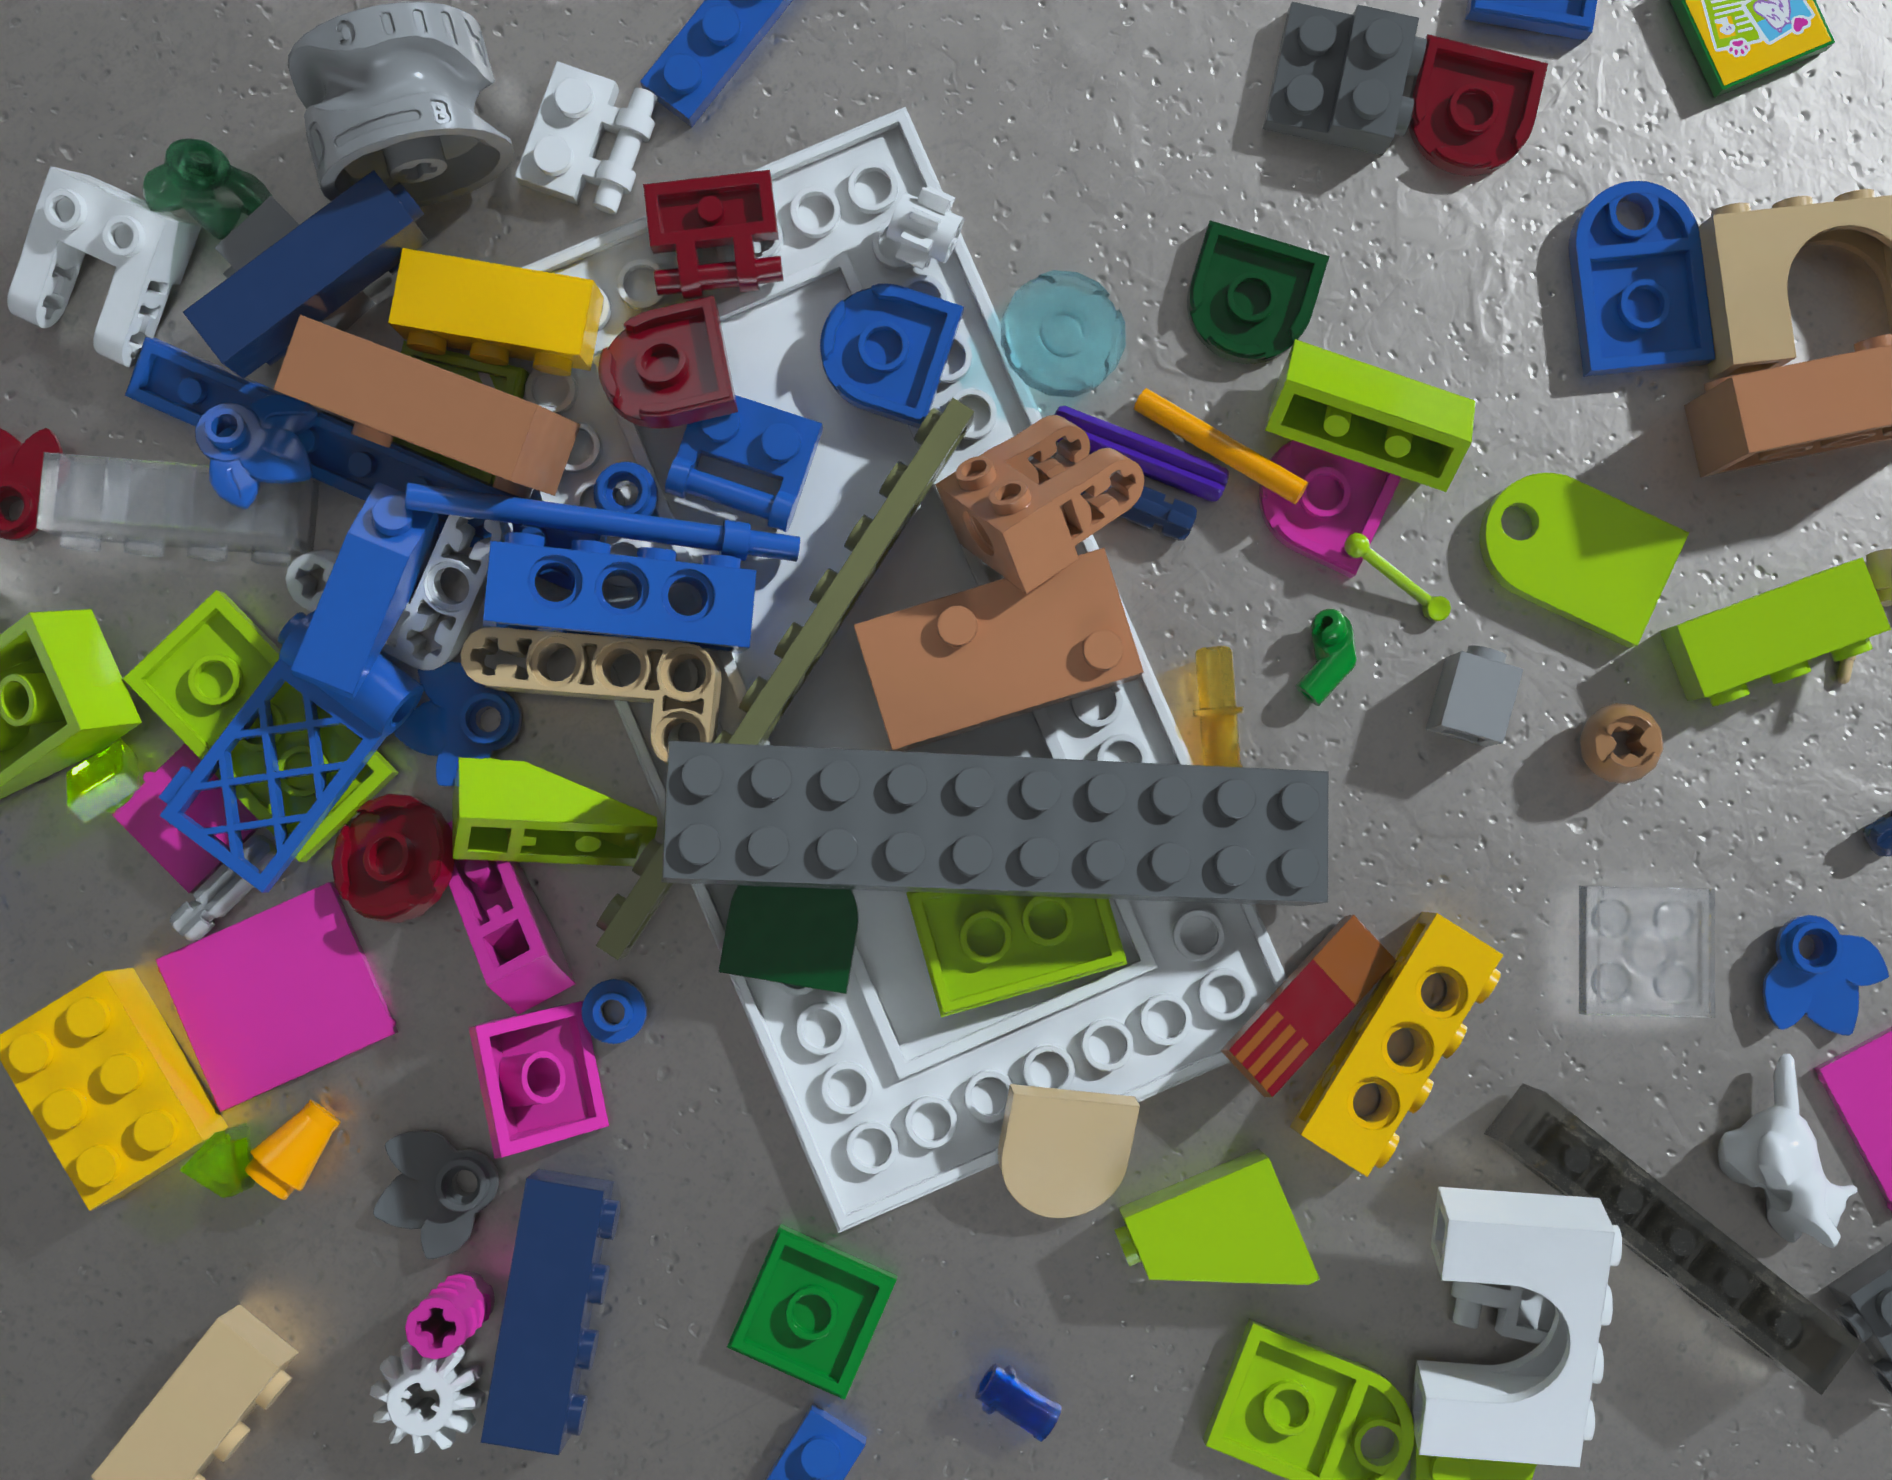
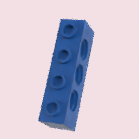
(515, 603)

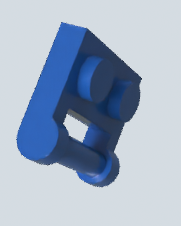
(756, 440)

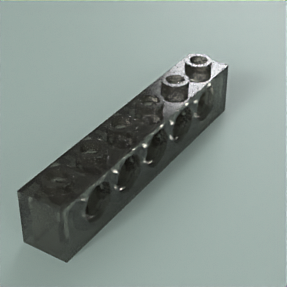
(1675, 1238)

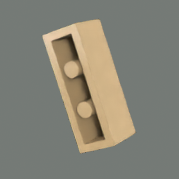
(204, 1403)

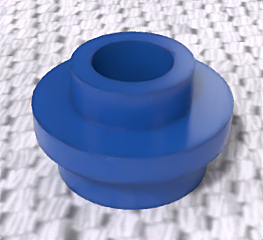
(623, 474)
(633, 1004)

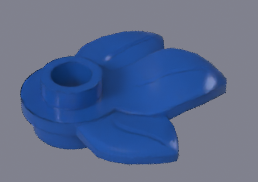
(259, 450)
(451, 720)
(1825, 982)

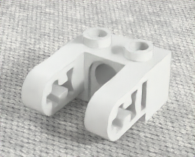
(95, 218)

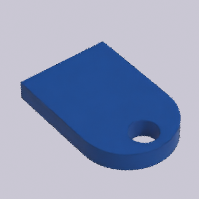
(1642, 289)

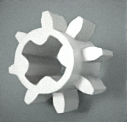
(925, 227)

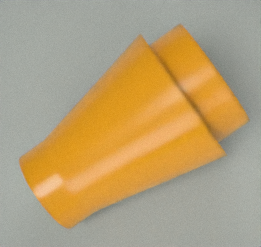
(292, 1151)

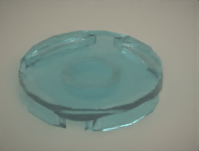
(1062, 333)

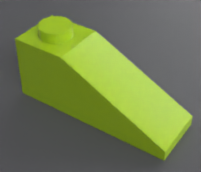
(536, 816)

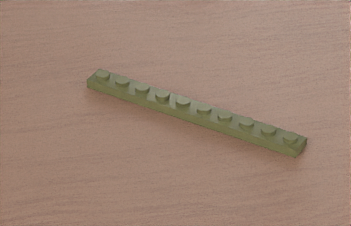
(803, 646)

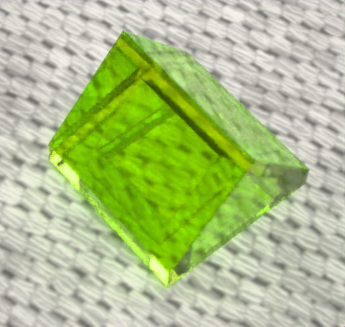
(222, 1162)

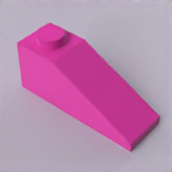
(509, 932)

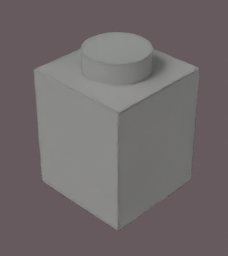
(1475, 696)

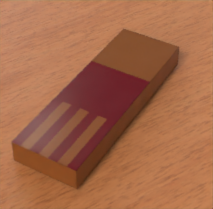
(1308, 1006)

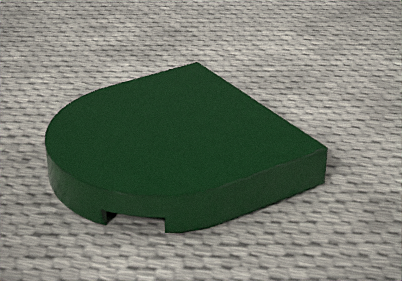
(1252, 293)
(791, 936)

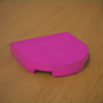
(1337, 502)

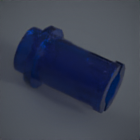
(1017, 1401)

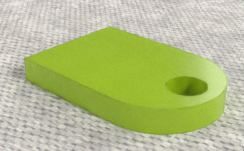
(1583, 556)
(1306, 1411)

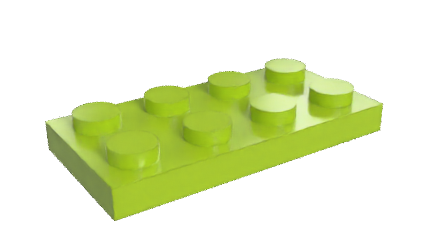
(204, 679)

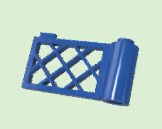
(375, 713)

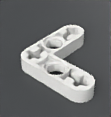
(405, 641)

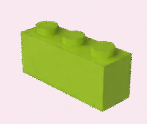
(1371, 416)
(1776, 633)

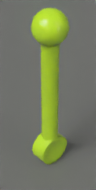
(1433, 607)

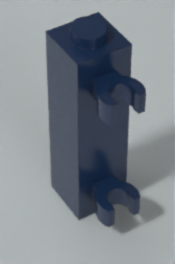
(308, 274)

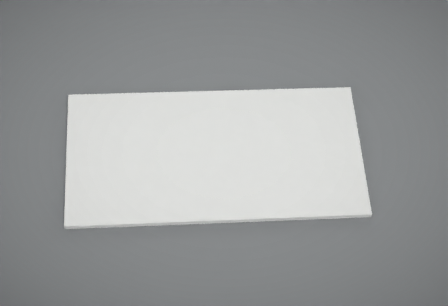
(875, 1076)

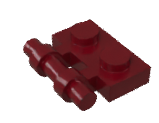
(713, 214)

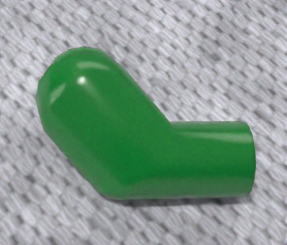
(1334, 655)

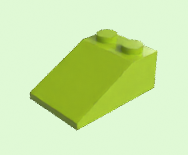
(57, 696)

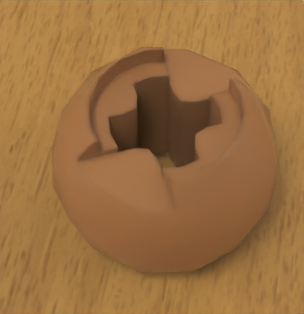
(1644, 742)

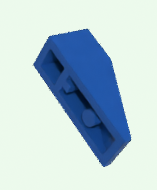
(366, 591)

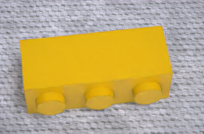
(496, 312)

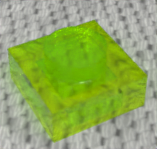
(103, 781)

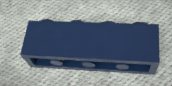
(549, 1312)

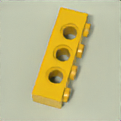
(1363, 1057)

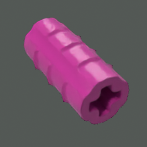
(450, 1315)

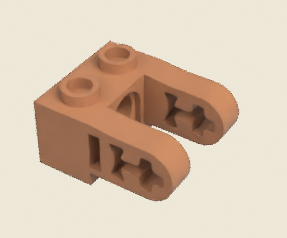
(1032, 512)

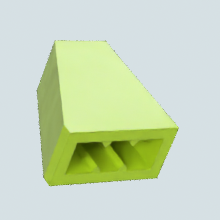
(1219, 1228)

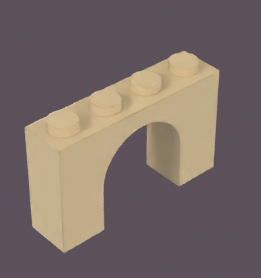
(1750, 262)

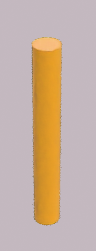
(1220, 446)

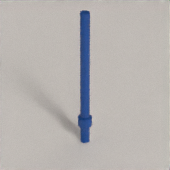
(730, 539)

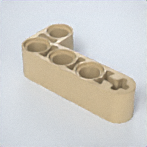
(593, 678)

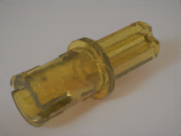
(1218, 706)

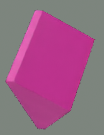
(538, 1078)

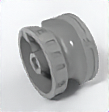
(398, 97)

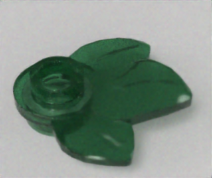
(203, 184)

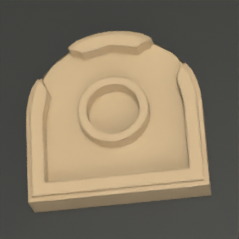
(1065, 1148)

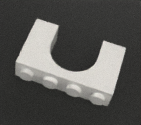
(1540, 1402)

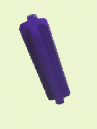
(1155, 458)

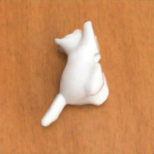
(1783, 1158)

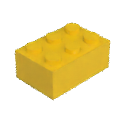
(109, 1086)

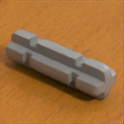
(220, 892)

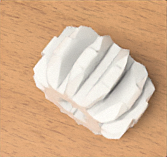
(425, 1417)

